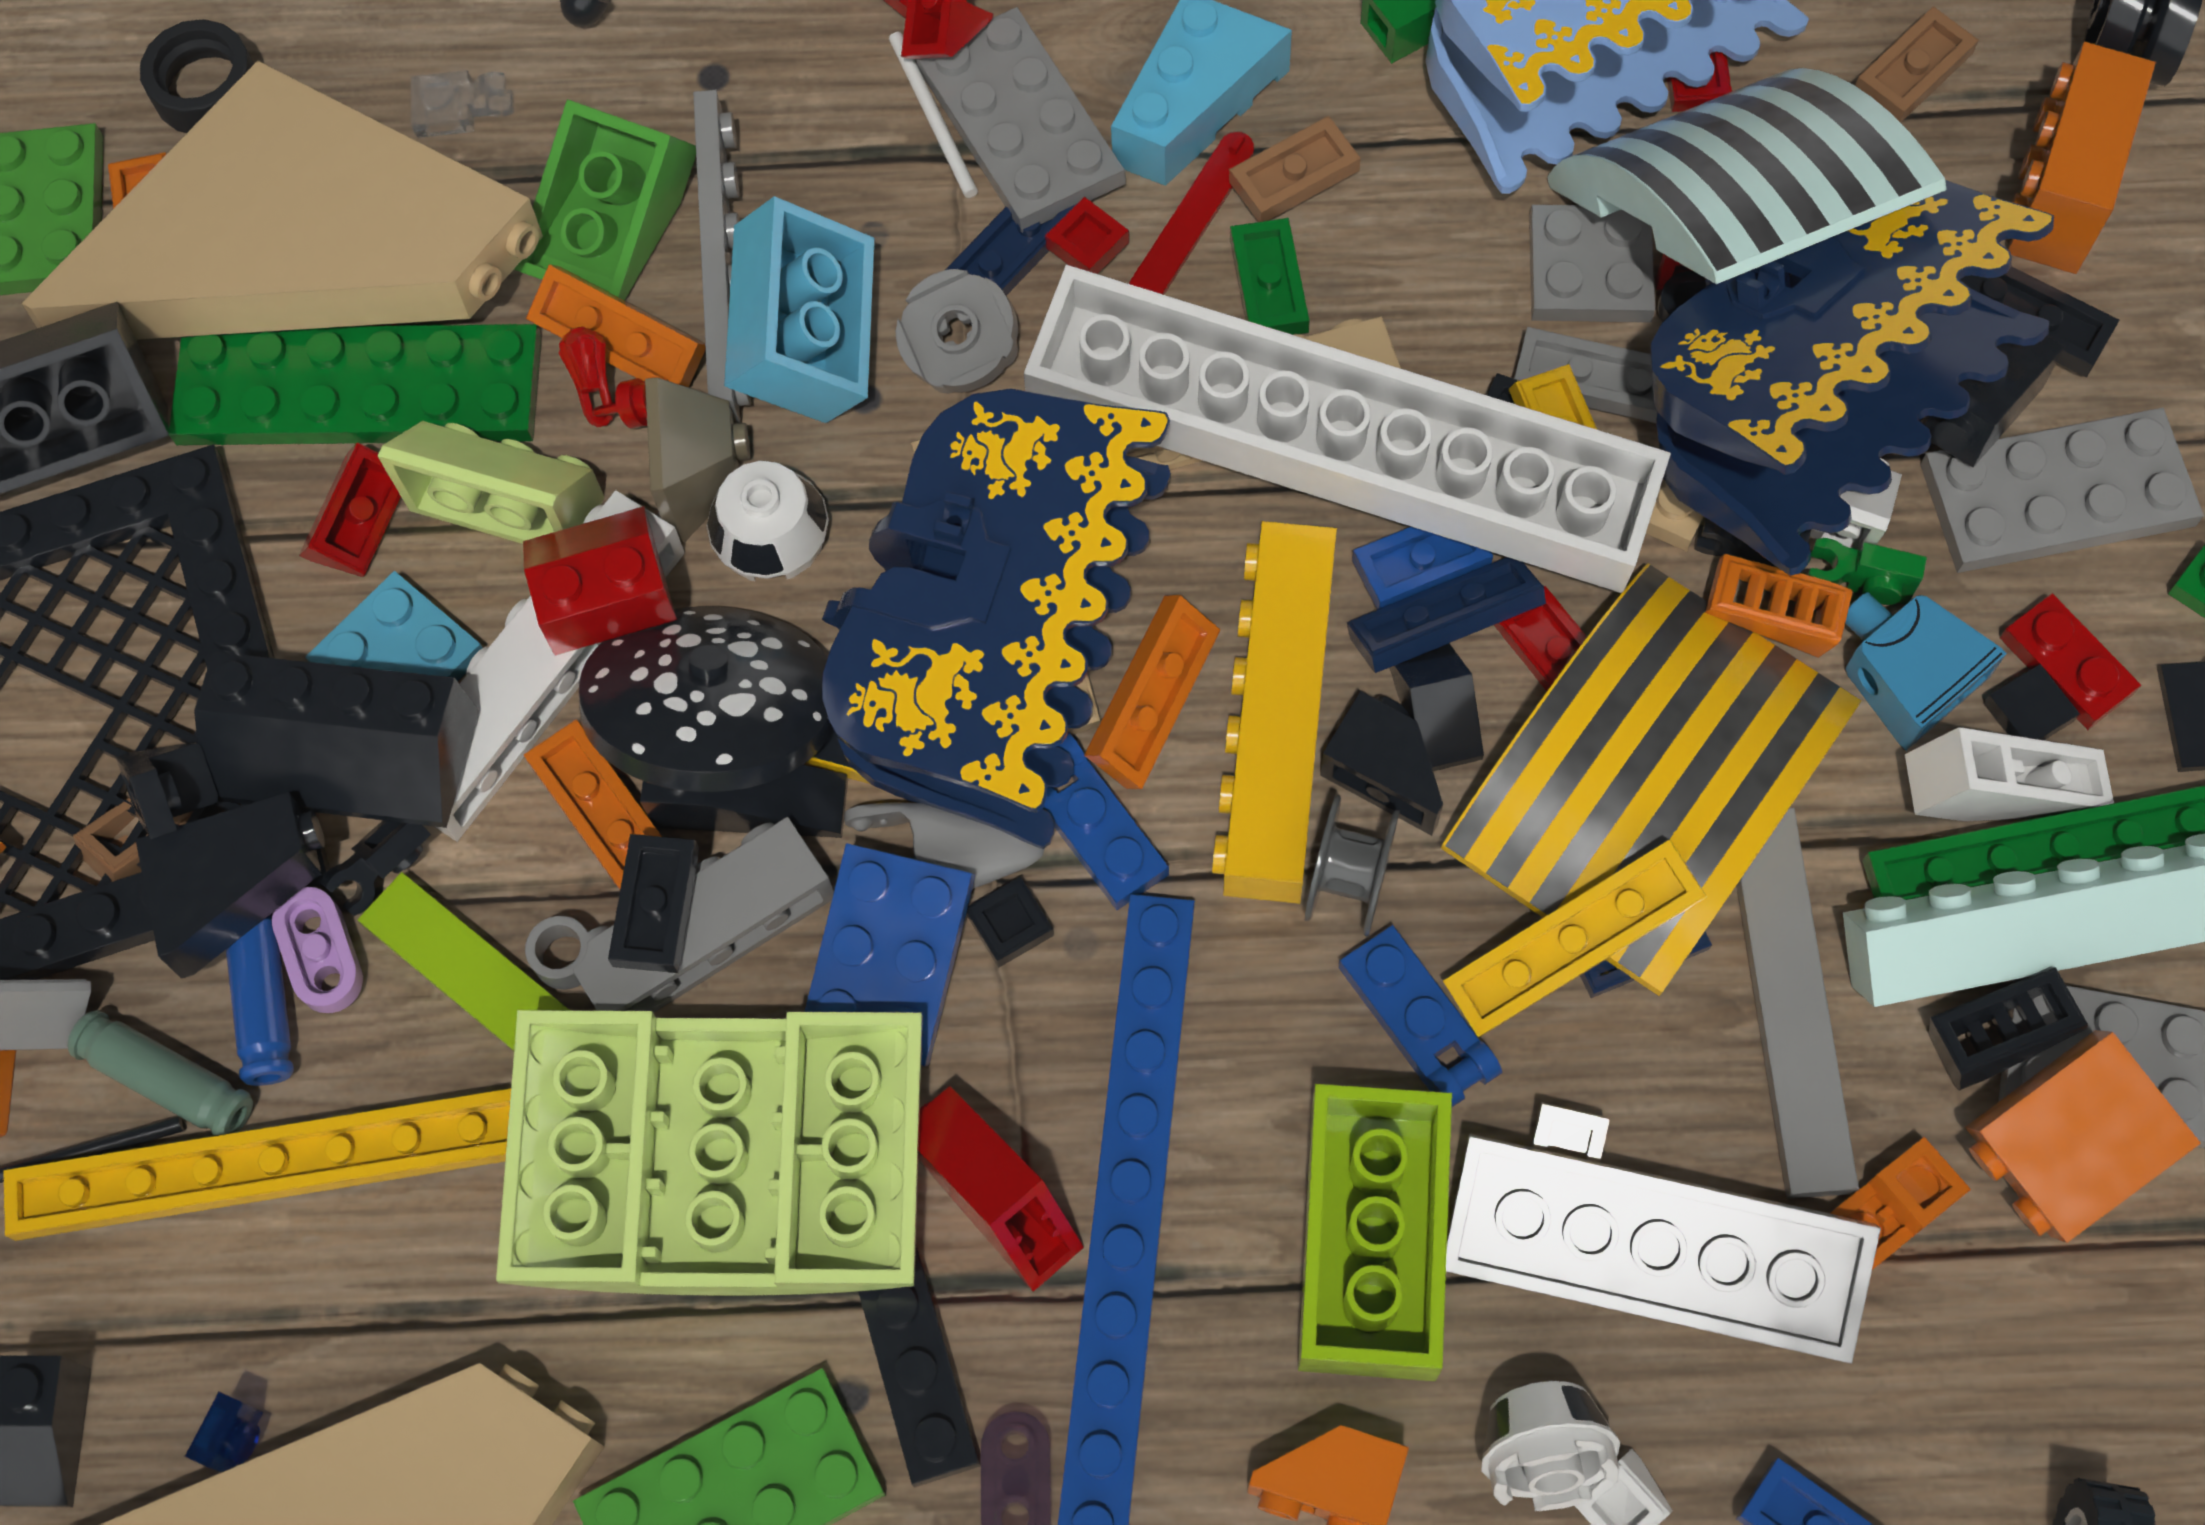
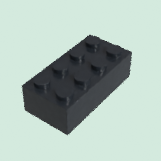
(74, 396)

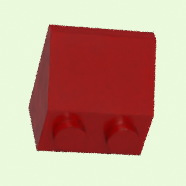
(597, 581)

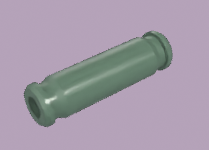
(159, 1074)

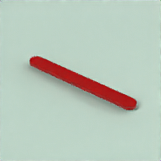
(1192, 215)

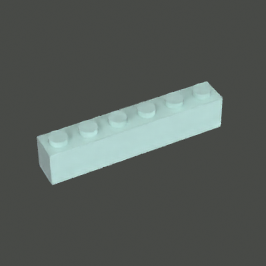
(2027, 923)

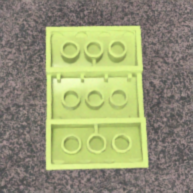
(712, 1153)

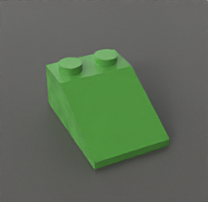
(606, 197)

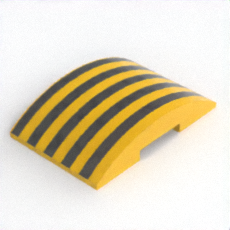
(1649, 739)

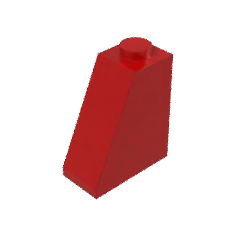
(995, 1189)

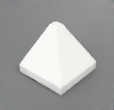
(1630, 1500)

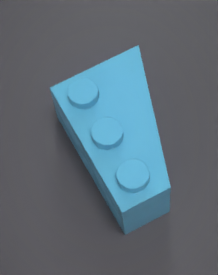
(1193, 83)

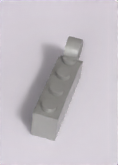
(731, 912)

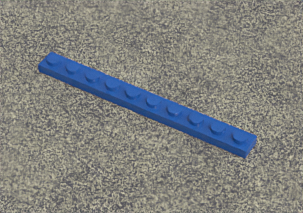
(1127, 1215)

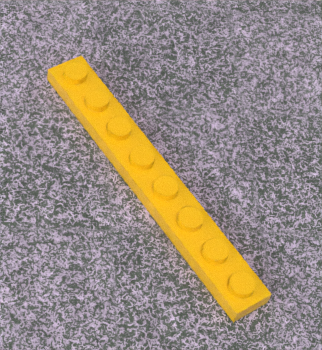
(256, 1165)

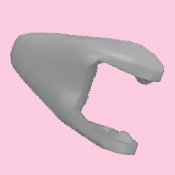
(950, 839)

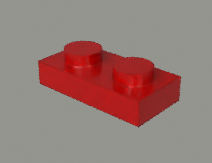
(2073, 659)

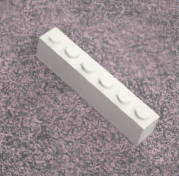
(525, 686)

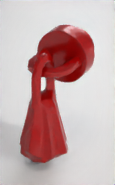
(584, 358)

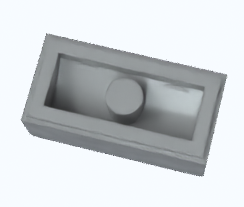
(40, 1012)

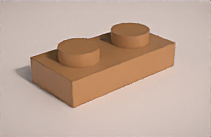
(1917, 63)
(1294, 170)

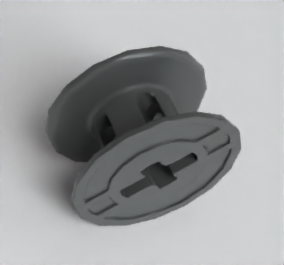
(1351, 865)

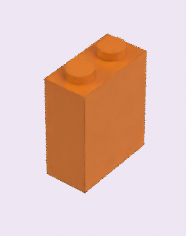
(2080, 1137)

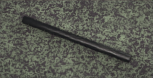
(104, 1144)

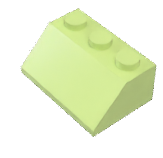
(488, 483)

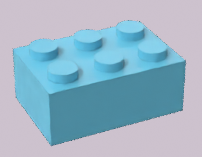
(799, 311)

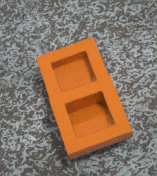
(1905, 1197)

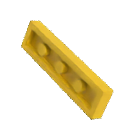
(1575, 938)

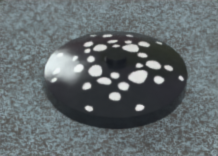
(706, 700)

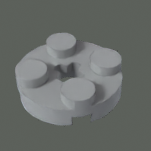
(988, 345)

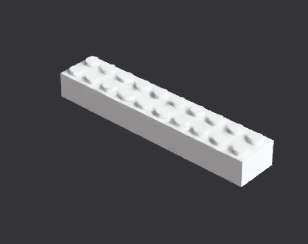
(1354, 429)

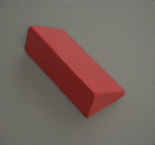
(353, 514)

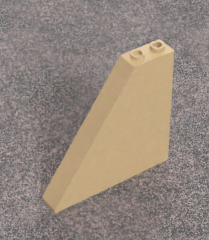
(293, 221)
(436, 1456)

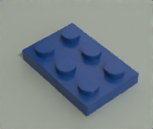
(891, 938)

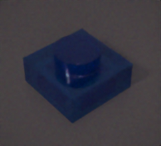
(226, 1434)

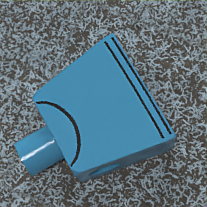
(1916, 663)

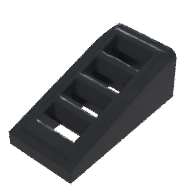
(2015, 1047)

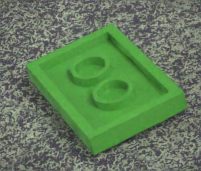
(46, 200)

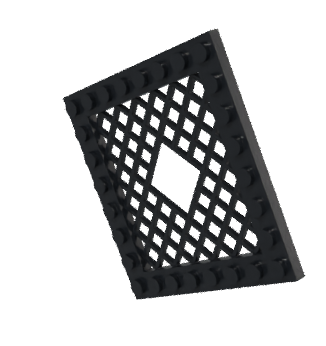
(221, 593)

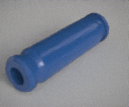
(259, 1006)

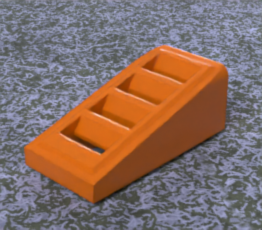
(1809, 592)

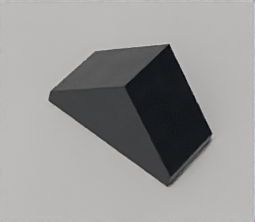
(1442, 699)

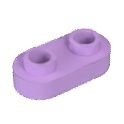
(317, 954)

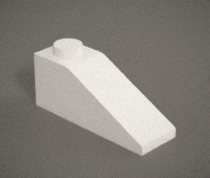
(2004, 777)

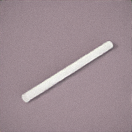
(935, 119)

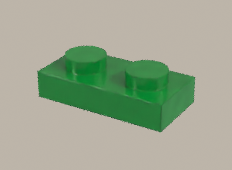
(1269, 275)

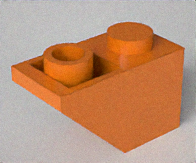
(1335, 1477)

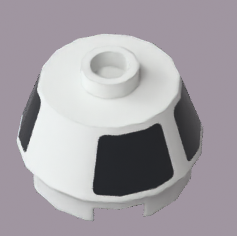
(767, 521)
(1548, 1445)

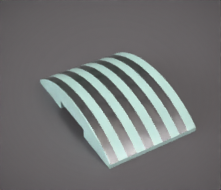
(1756, 172)

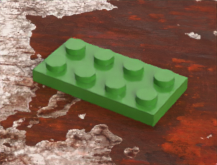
(767, 1465)

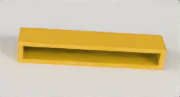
(1279, 713)

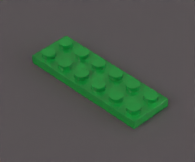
(355, 384)

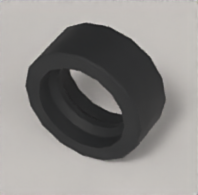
(180, 47)

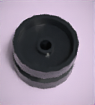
(2146, 30)

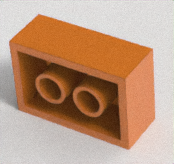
(2081, 152)

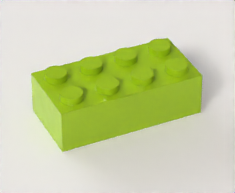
(1376, 1233)

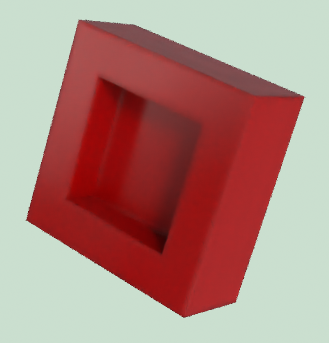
(1087, 237)

